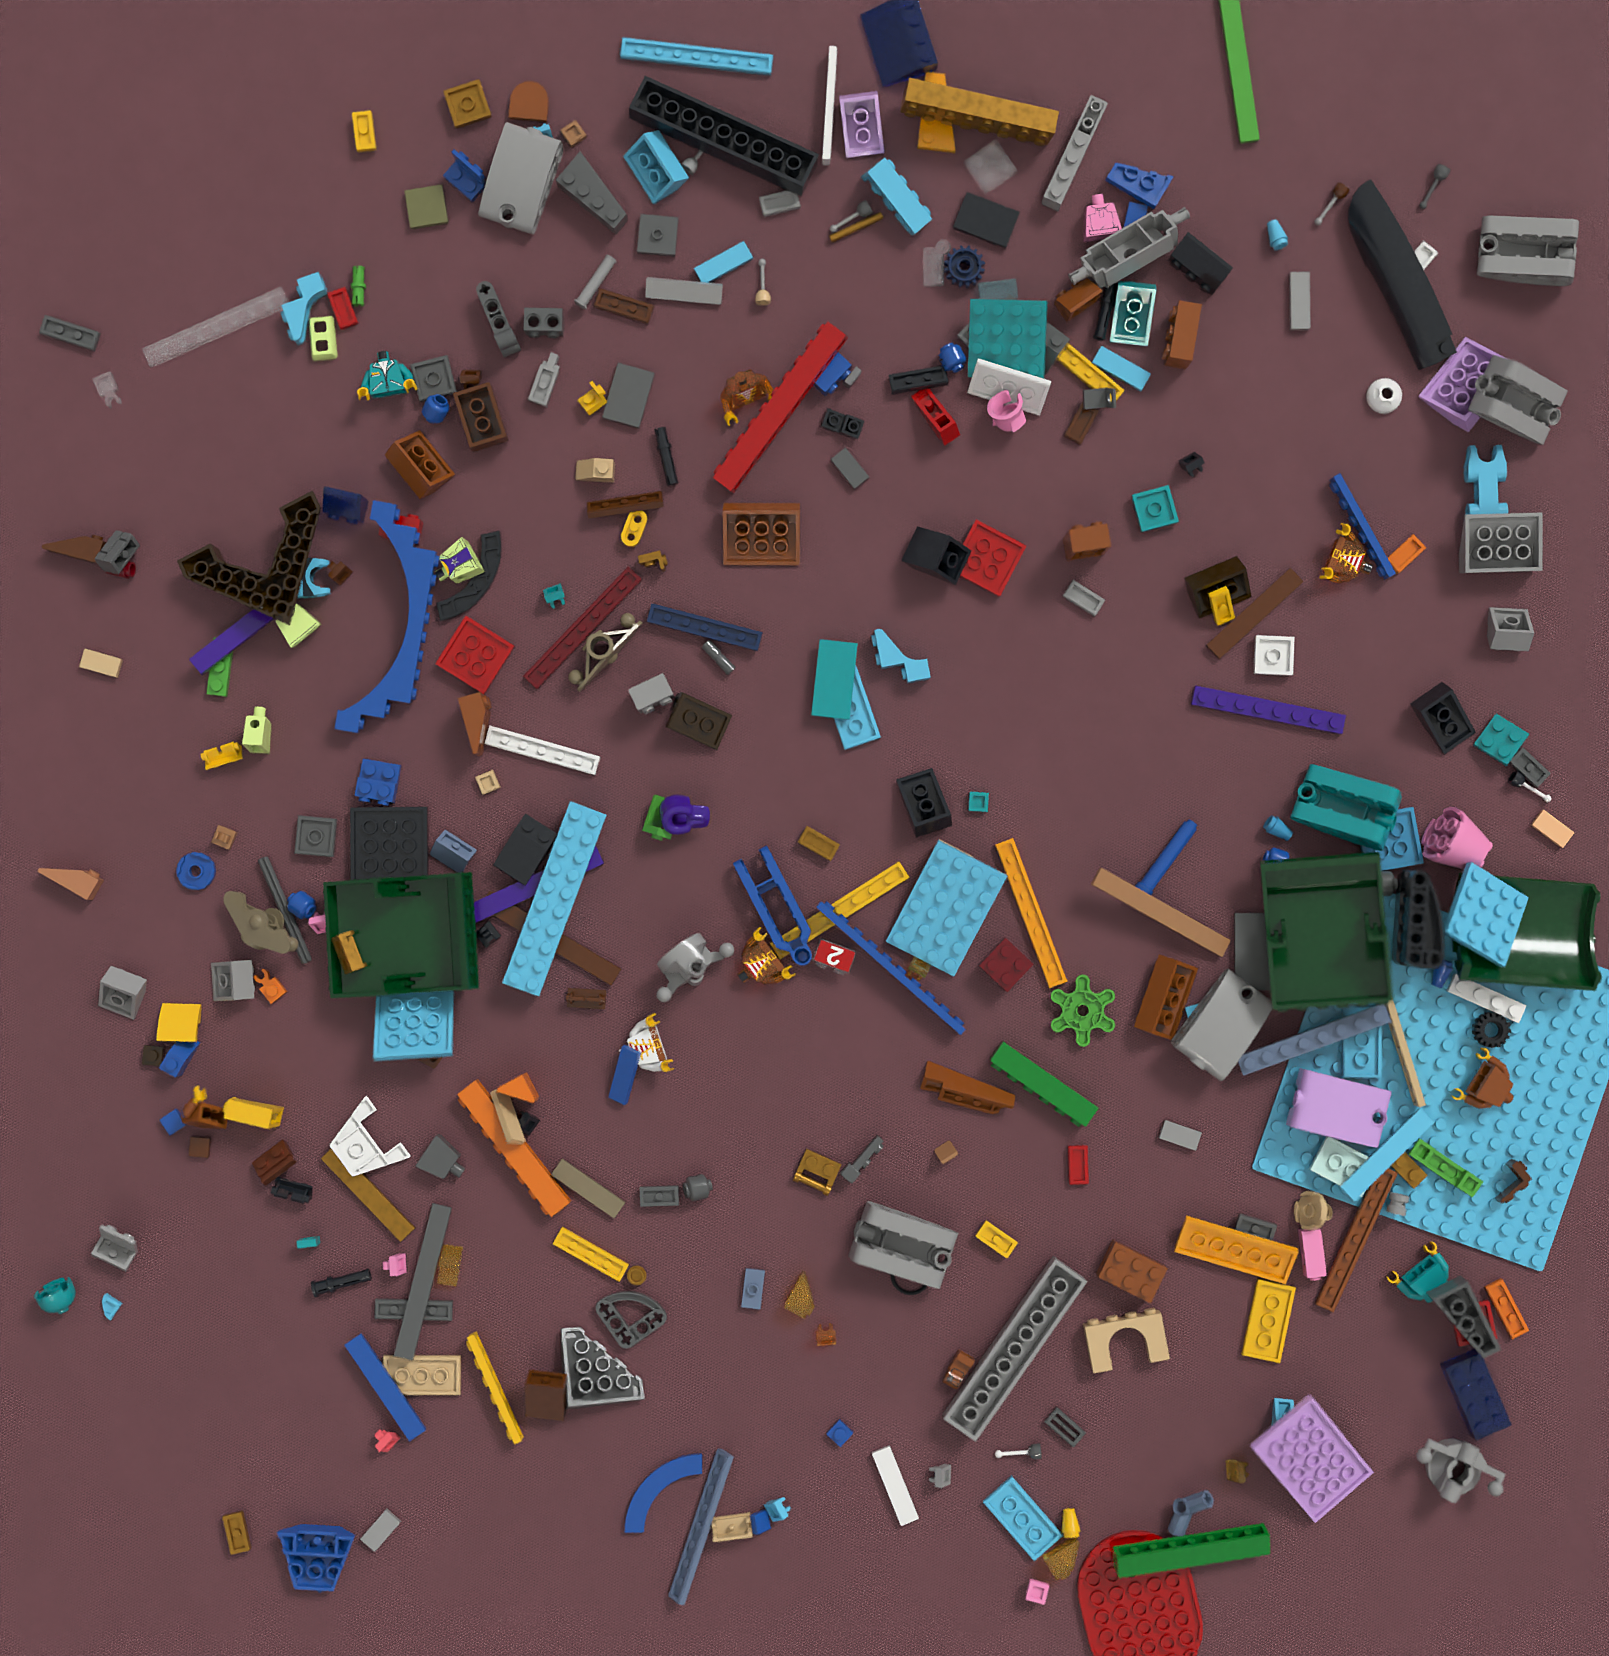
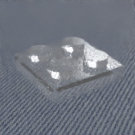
(990, 166)

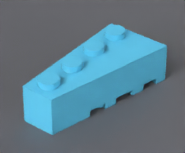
(897, 195)

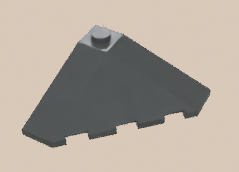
(593, 1374)

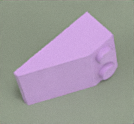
(861, 124)

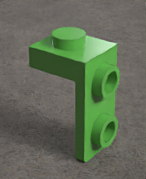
(653, 820)

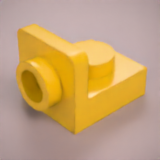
(593, 399)

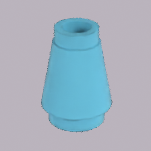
(1277, 236)

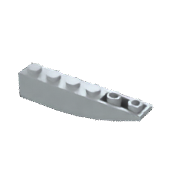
(1074, 153)

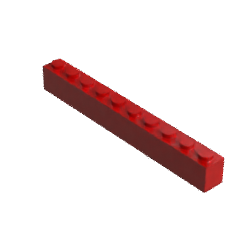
(780, 407)

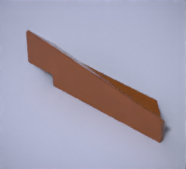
(964, 1090)

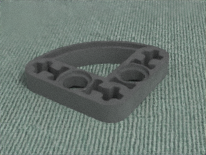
(630, 1330)

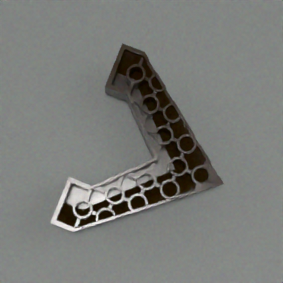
(270, 593)

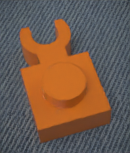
(271, 988)

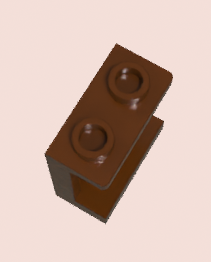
(545, 1395)

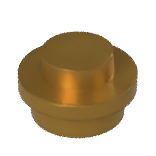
(636, 1275)

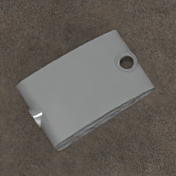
(520, 177)
(1528, 250)
(1517, 399)
(1222, 1025)
(902, 1244)

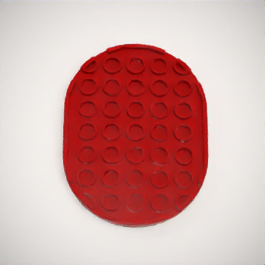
(1139, 1612)

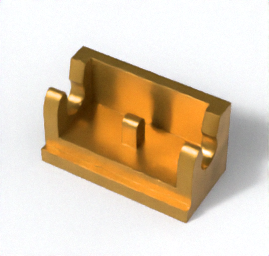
(348, 952)

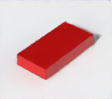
(342, 308)
(1078, 1164)

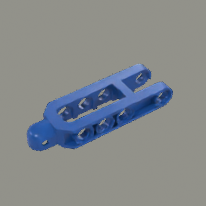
(798, 947)

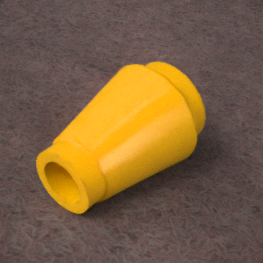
(1070, 1524)

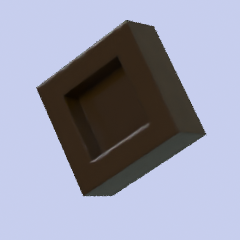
(153, 1055)

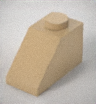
(595, 470)

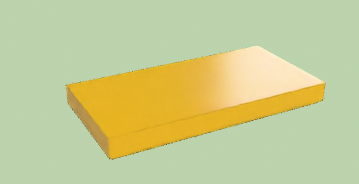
(1268, 1320)

